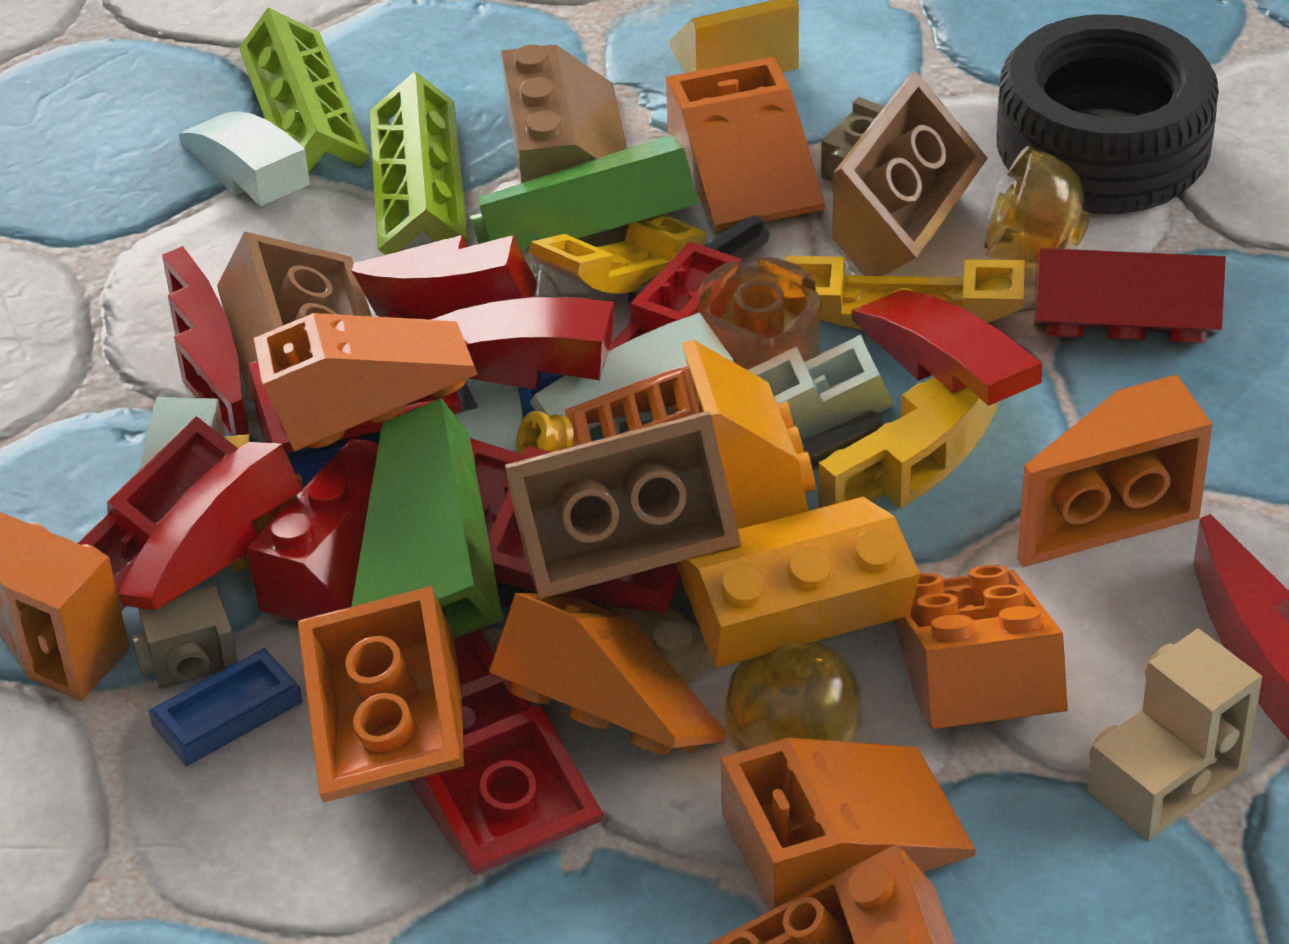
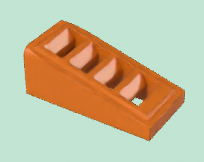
(650, 394)

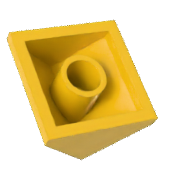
(740, 36)

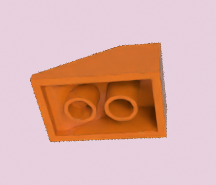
(1117, 473)
(382, 693)

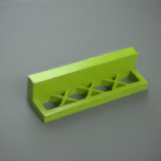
(301, 88)
(428, 157)

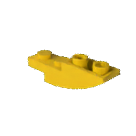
(911, 452)

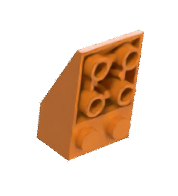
(743, 142)
(355, 369)
(58, 608)
(981, 649)
(602, 670)
(827, 805)
(868, 904)

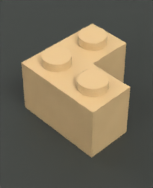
(1183, 741)

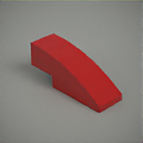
(445, 277)
(529, 336)
(152, 493)
(210, 524)

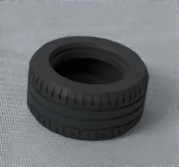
(1120, 67)

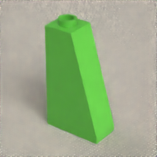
(591, 195)
(428, 520)

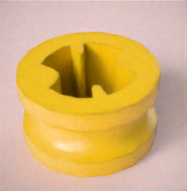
(544, 432)

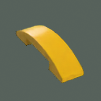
(620, 265)
(987, 290)

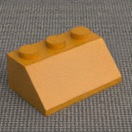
(755, 439)
(801, 580)

